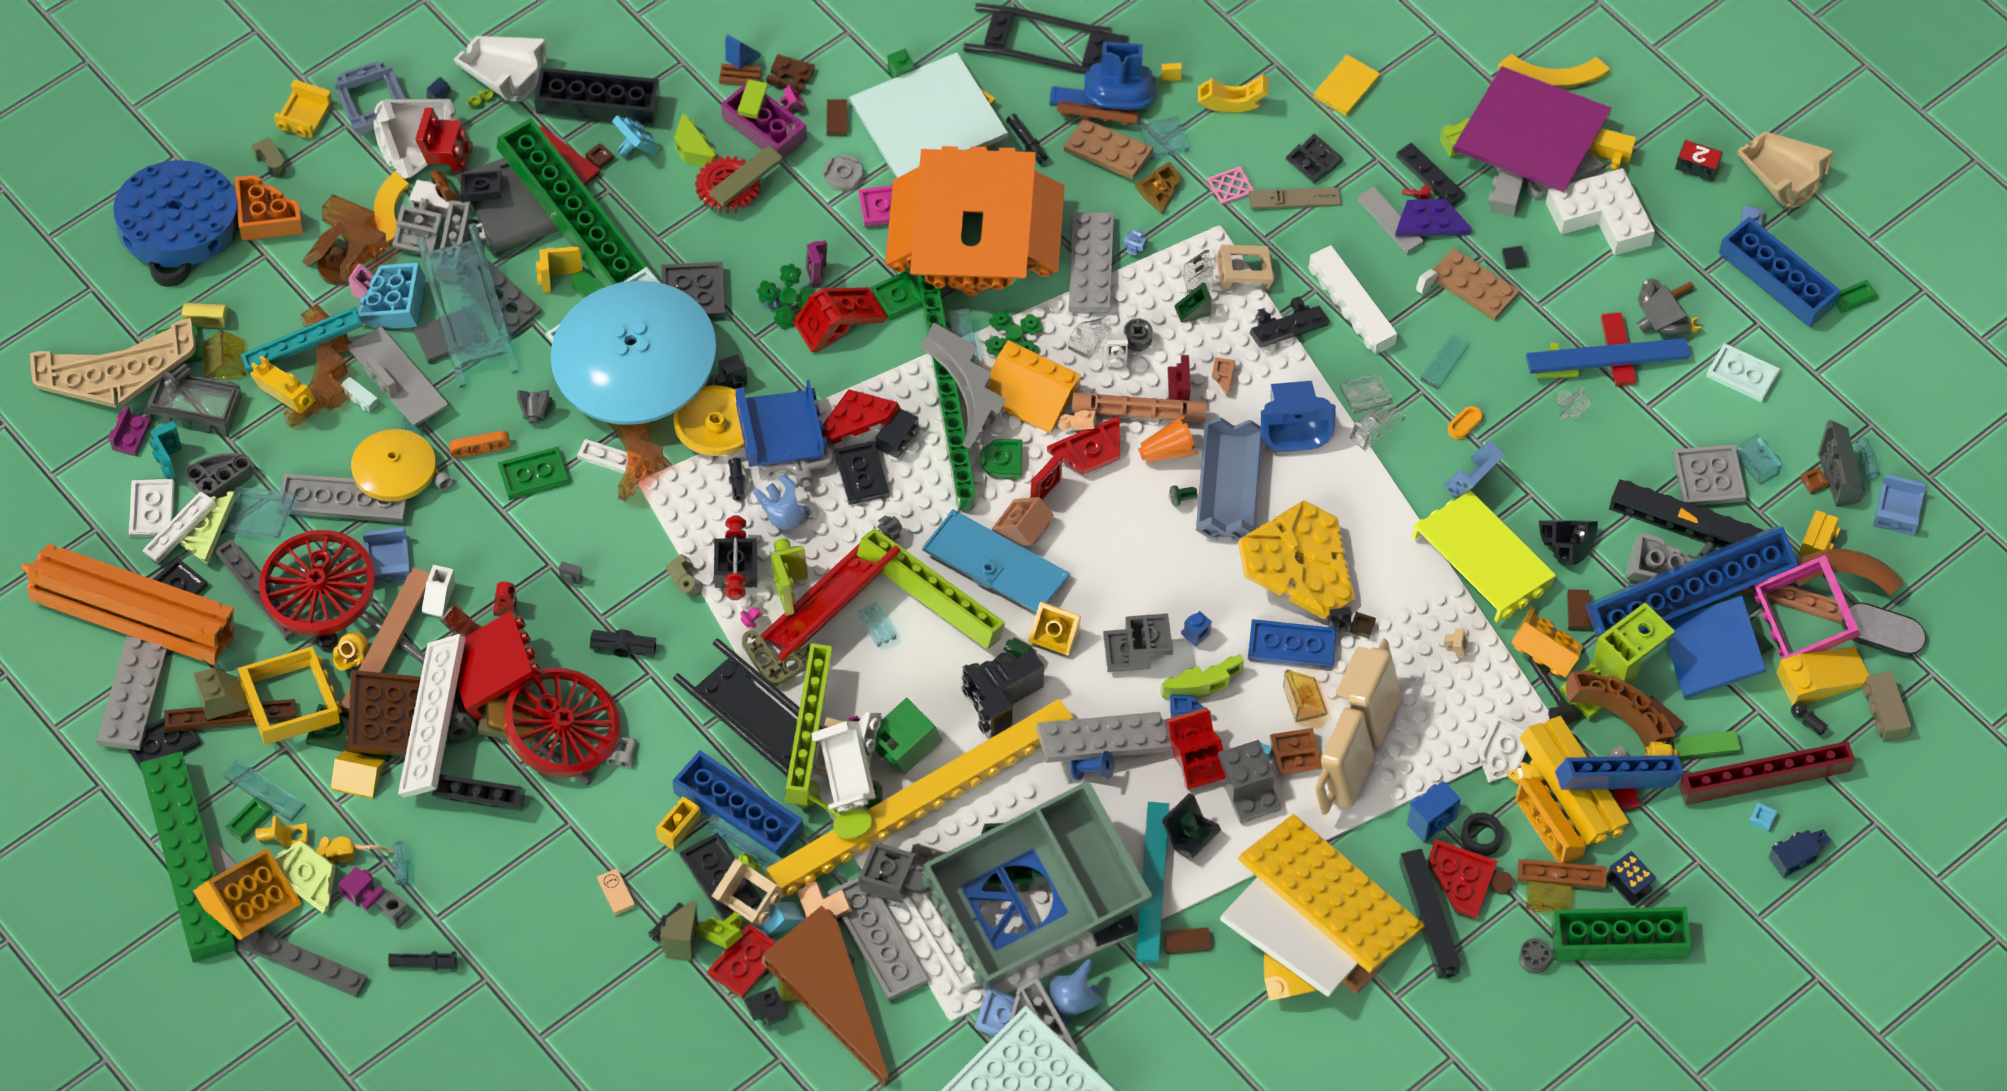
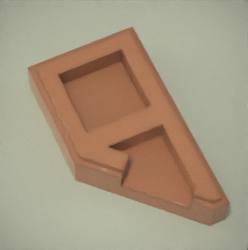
(1223, 374)

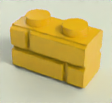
(1820, 533)
(678, 823)

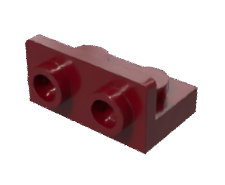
(1179, 380)

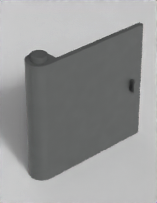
(513, 218)

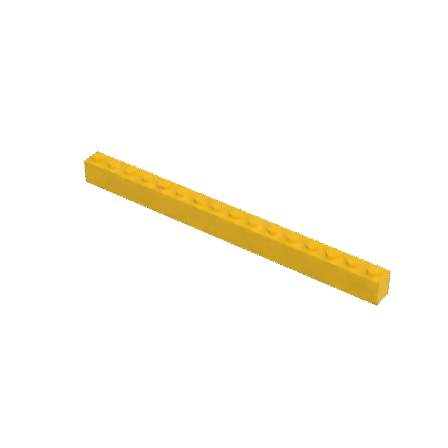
(916, 800)

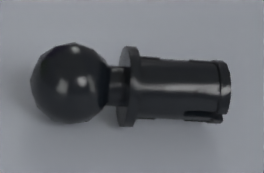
(1799, 710)

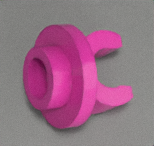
(749, 618)

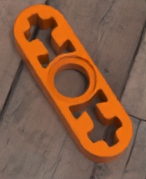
(488, 443)

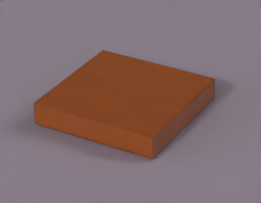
(323, 244)

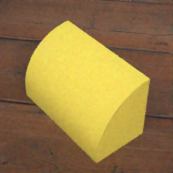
(206, 314)

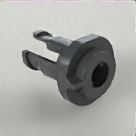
(460, 724)

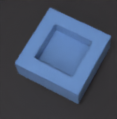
(1754, 213)

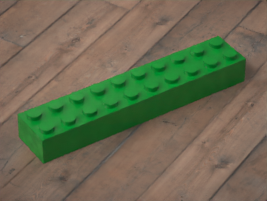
(569, 203)
(185, 852)

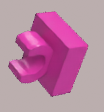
(793, 99)

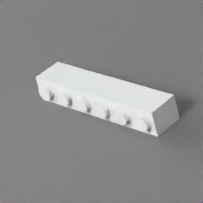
(1352, 300)

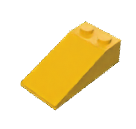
(1821, 674)

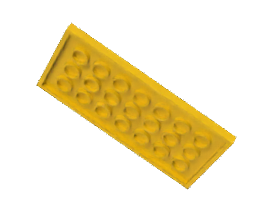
(1331, 892)

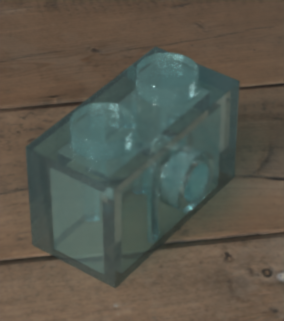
(1758, 459)

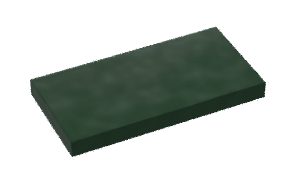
(336, 736)

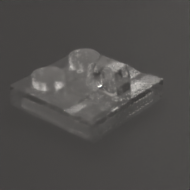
(1366, 393)

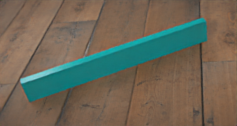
(1153, 876)

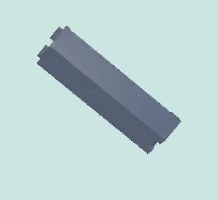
(1229, 479)

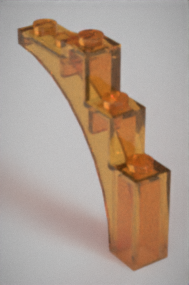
(328, 370)
(641, 455)

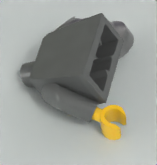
(1663, 310)

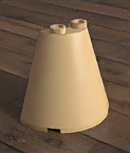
(1787, 167)

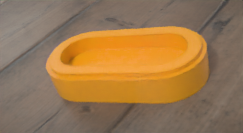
(1464, 423)

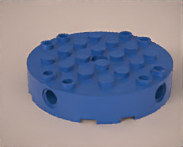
(176, 213)

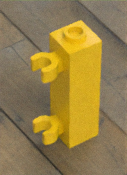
(1614, 147)
(282, 386)

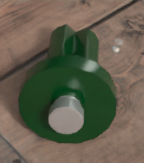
(1177, 495)

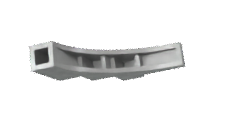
(958, 359)

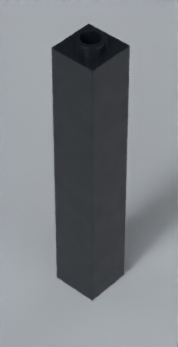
(1429, 913)

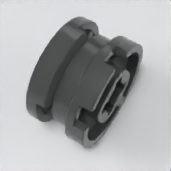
(1138, 334)
(1535, 957)

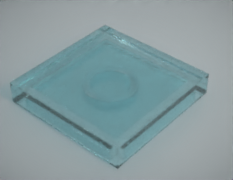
(1165, 137)

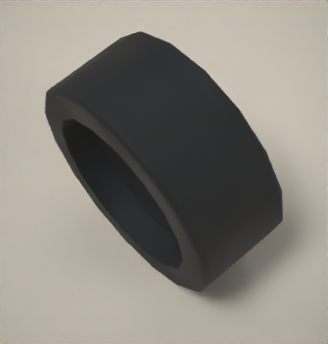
(171, 279)
(1486, 820)

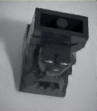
(999, 685)

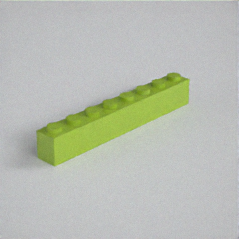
(933, 590)
(807, 723)

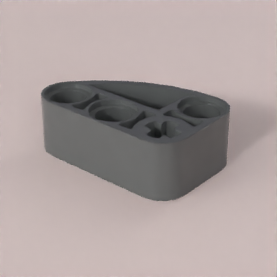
(216, 468)

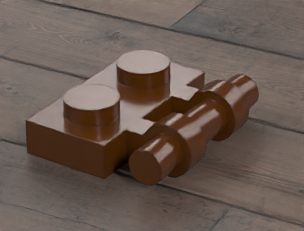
(791, 69)

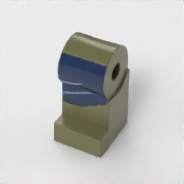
(270, 155)
(683, 577)

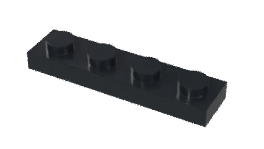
(1430, 174)

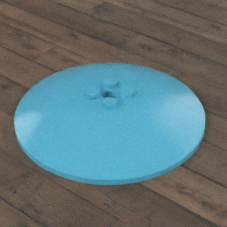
(641, 380)

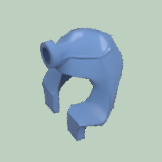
(786, 512)
(1072, 994)

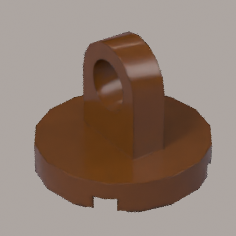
(330, 263)

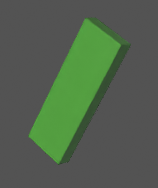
(1706, 745)

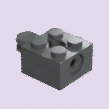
(895, 865)

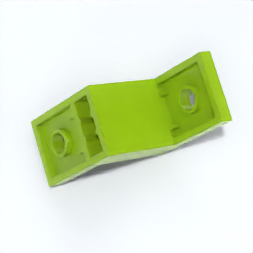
(1623, 648)

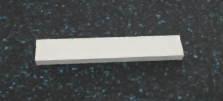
(940, 940)

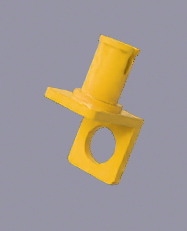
(281, 833)

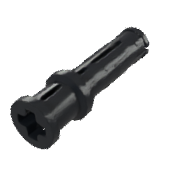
(433, 961)

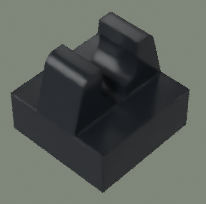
(1340, 618)

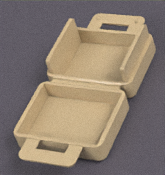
(1373, 698)

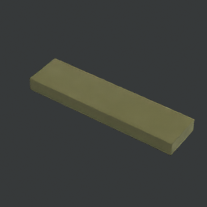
(746, 176)

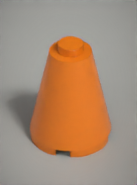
(1169, 443)

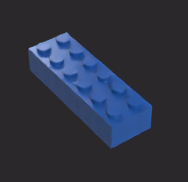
(1779, 271)
(738, 803)

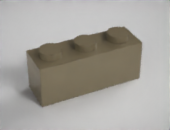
(1886, 706)

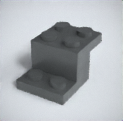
(1134, 645)
(1249, 781)

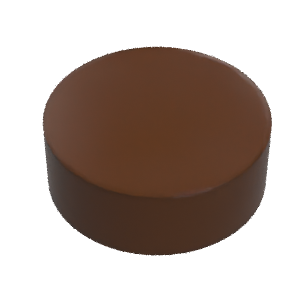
(1502, 882)

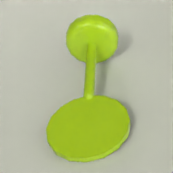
(847, 824)

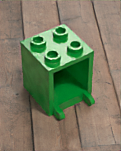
(912, 733)

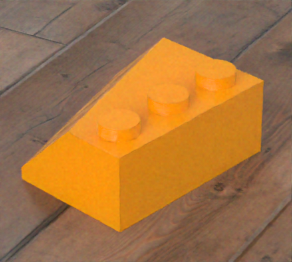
(1546, 644)

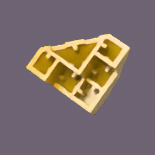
(1282, 981)

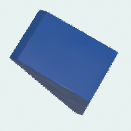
(738, 52)

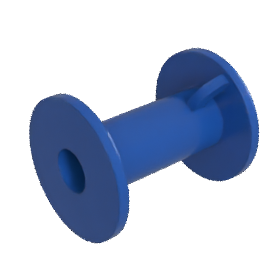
(1104, 765)

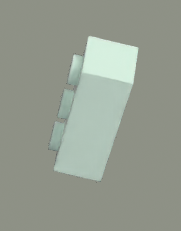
(359, 395)

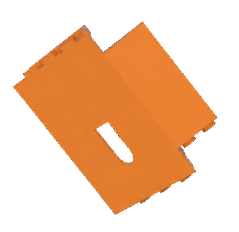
(1018, 226)

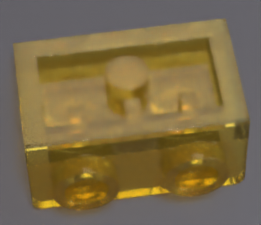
(1547, 896)

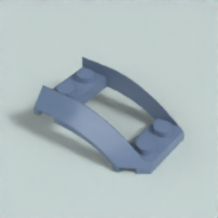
(361, 75)

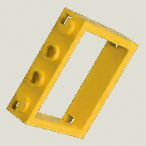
(278, 666)

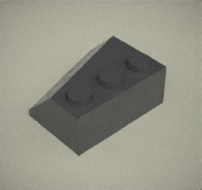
(1840, 464)

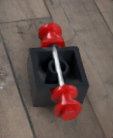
(735, 560)

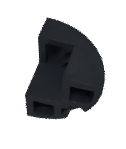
(1569, 538)

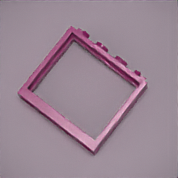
(1791, 576)

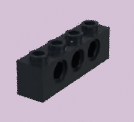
(480, 792)

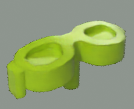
(485, 96)

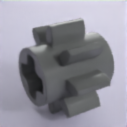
(890, 527)

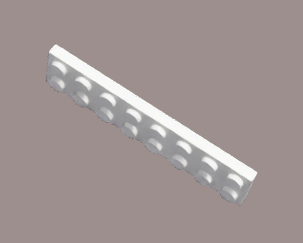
(431, 716)

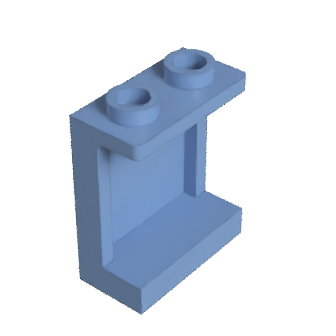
(1485, 459)
(1899, 504)
(388, 554)

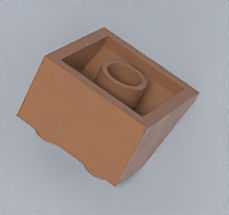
(1024, 521)

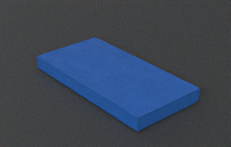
(1292, 643)

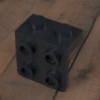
(1180, 841)

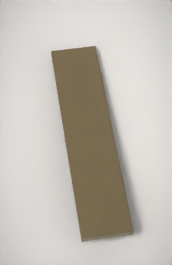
(1294, 198)

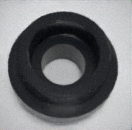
(327, 645)

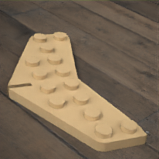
(125, 371)

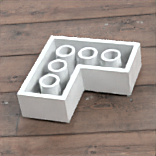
(1607, 202)

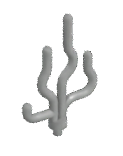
(802, 469)

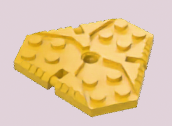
(1300, 553)

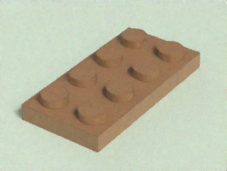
(1108, 149)
(1475, 284)

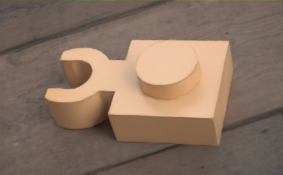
(1080, 421)

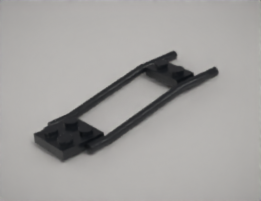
(1000, 27)

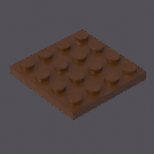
(381, 712)

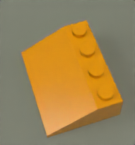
(1033, 386)
(248, 895)

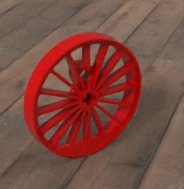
(318, 581)
(569, 728)

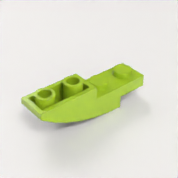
(1200, 683)

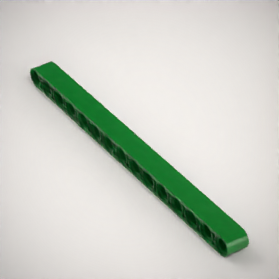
(948, 401)

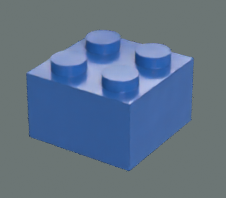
(1433, 811)

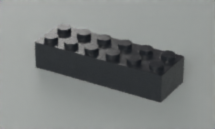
(596, 95)

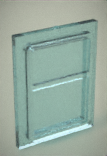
(259, 512)

